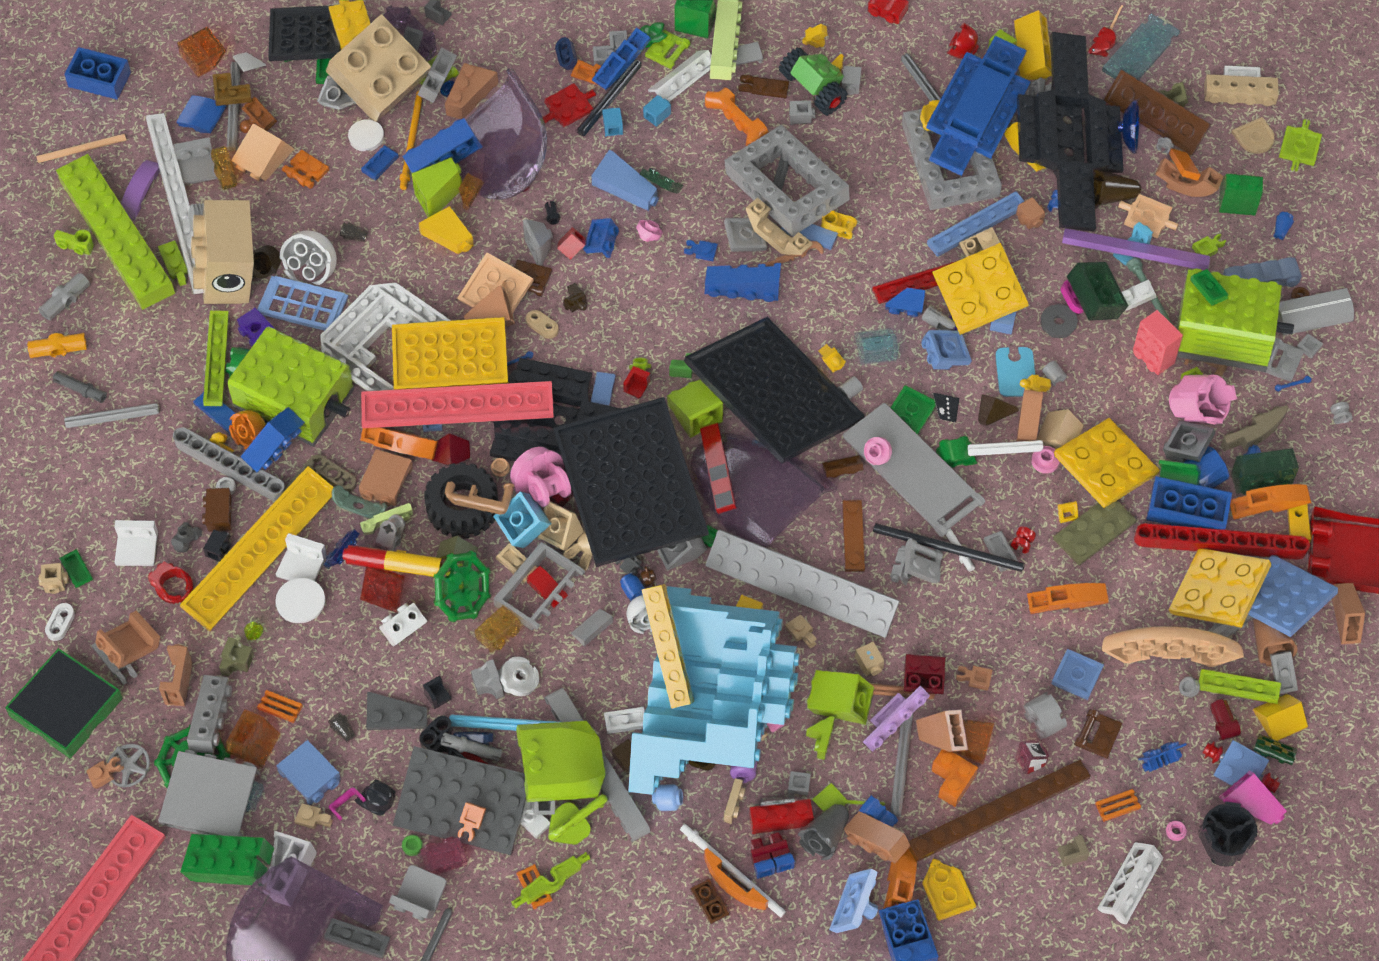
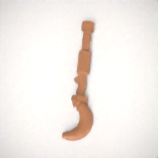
(785, 258)

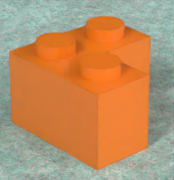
(957, 775)

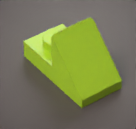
(822, 732)

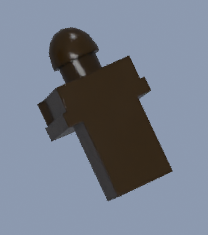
(576, 300)

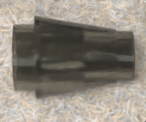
(353, 232)
(342, 727)

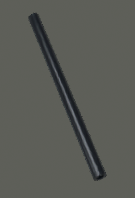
(949, 547)

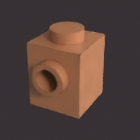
(1030, 213)

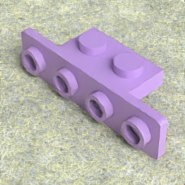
(893, 715)

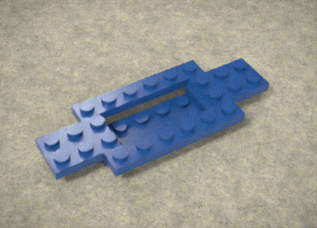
(972, 102)

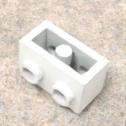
(403, 624)

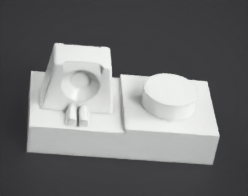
(1139, 294)

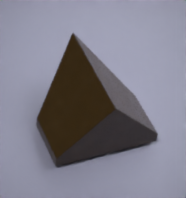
(994, 409)

